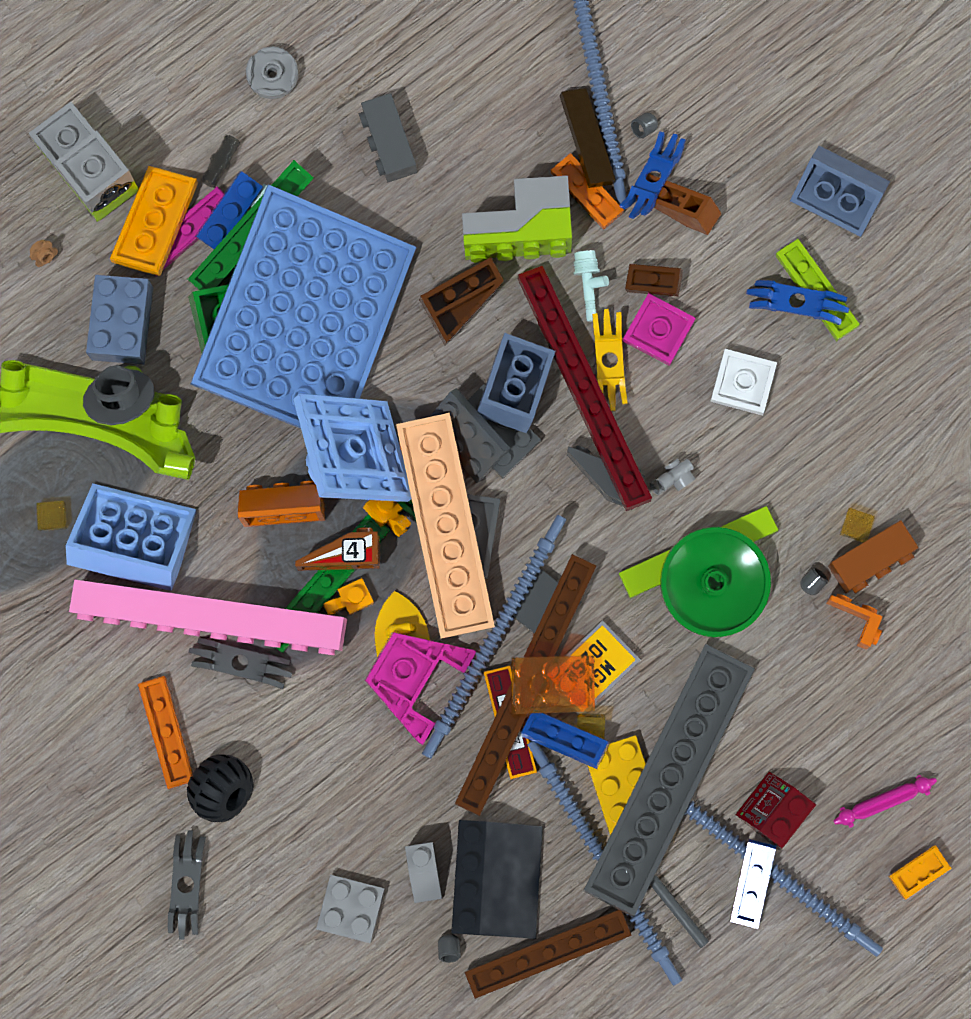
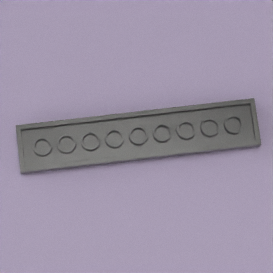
(669, 780)

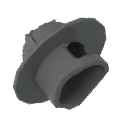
(118, 396)

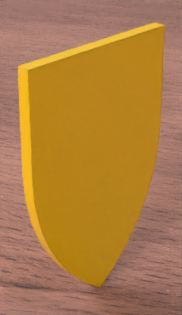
(399, 617)

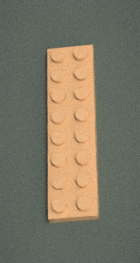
(445, 525)

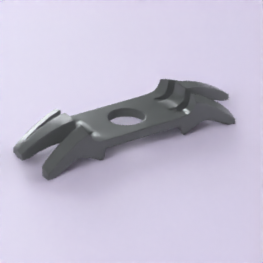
(256, 665)
(185, 901)

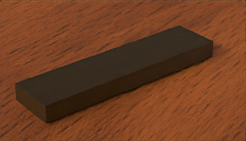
(587, 138)

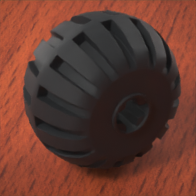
(220, 788)

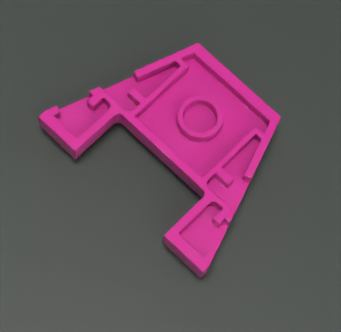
(404, 670)

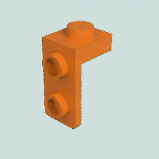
(870, 632)

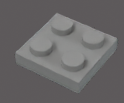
(350, 909)

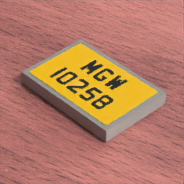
(611, 658)

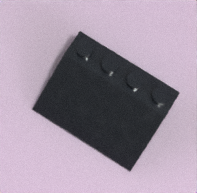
(497, 879)

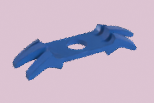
(663, 164)
(813, 300)

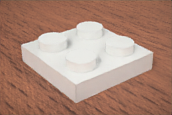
(743, 382)

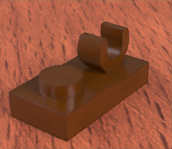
(654, 280)

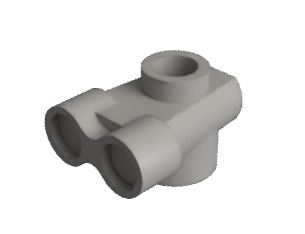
(677, 474)

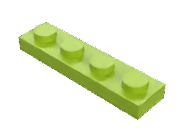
(808, 275)

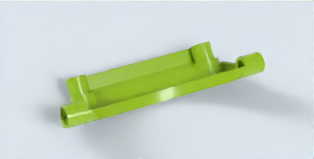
(53, 401)

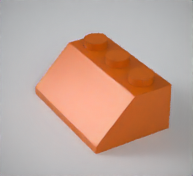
(280, 504)

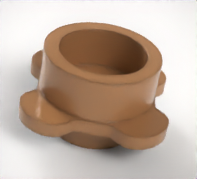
(42, 252)

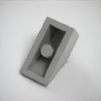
(423, 872)

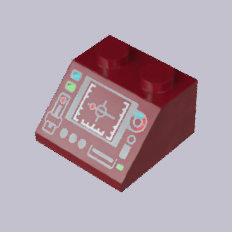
(775, 810)

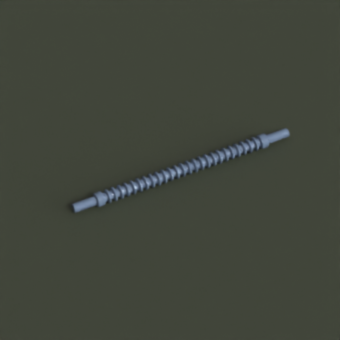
(600, 95)
(442, 727)
(548, 771)
(851, 931)

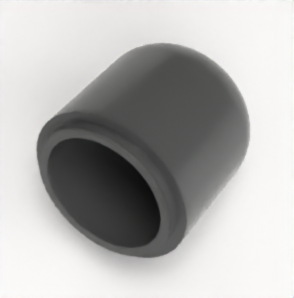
(647, 121)
(813, 581)
(449, 948)

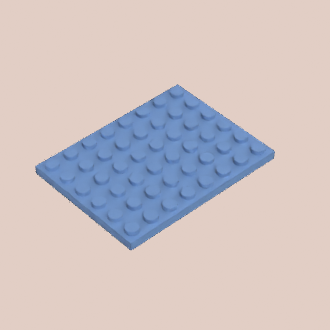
(302, 308)

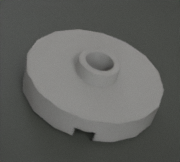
(269, 60)

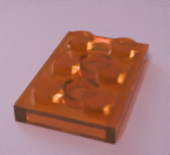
(553, 684)

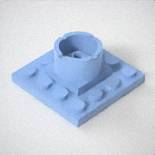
(352, 448)

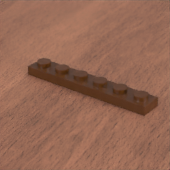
(547, 953)

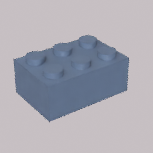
(119, 319)
(515, 383)

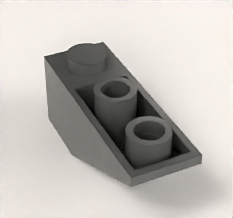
(595, 472)

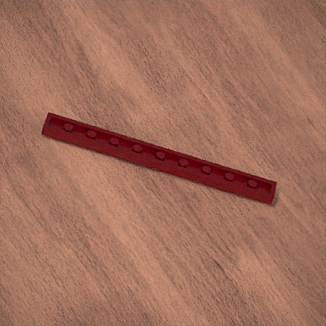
(584, 389)

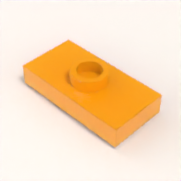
(919, 872)

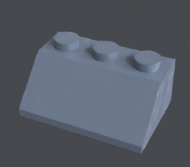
(839, 191)

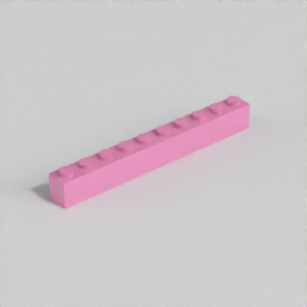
(209, 616)

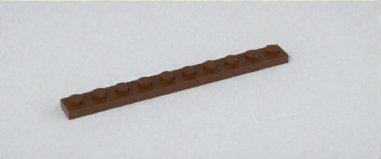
(506, 724)

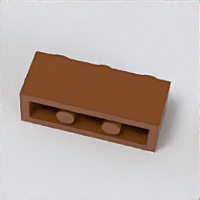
(874, 558)

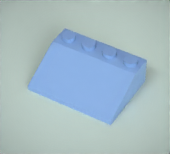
(130, 537)

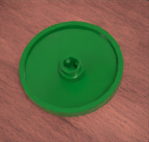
(715, 582)

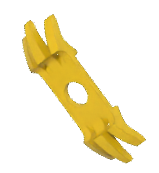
(610, 344)

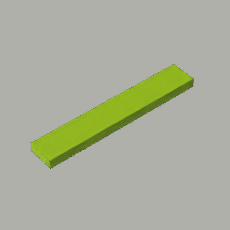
(647, 574)

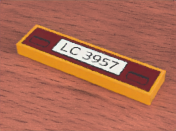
(520, 759)

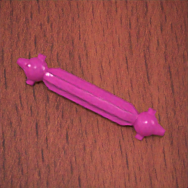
(885, 801)

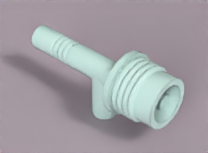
(586, 265)

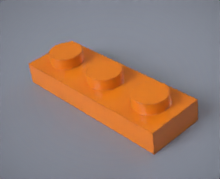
(594, 200)

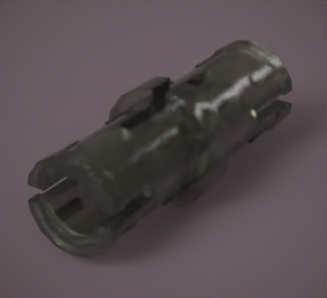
(220, 161)

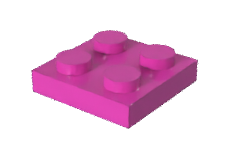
(659, 329)

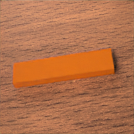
(166, 732)

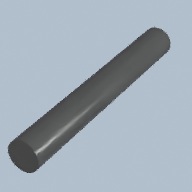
(678, 912)

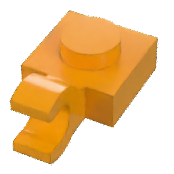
(388, 512)
(352, 597)

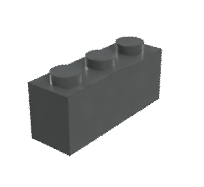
(387, 138)

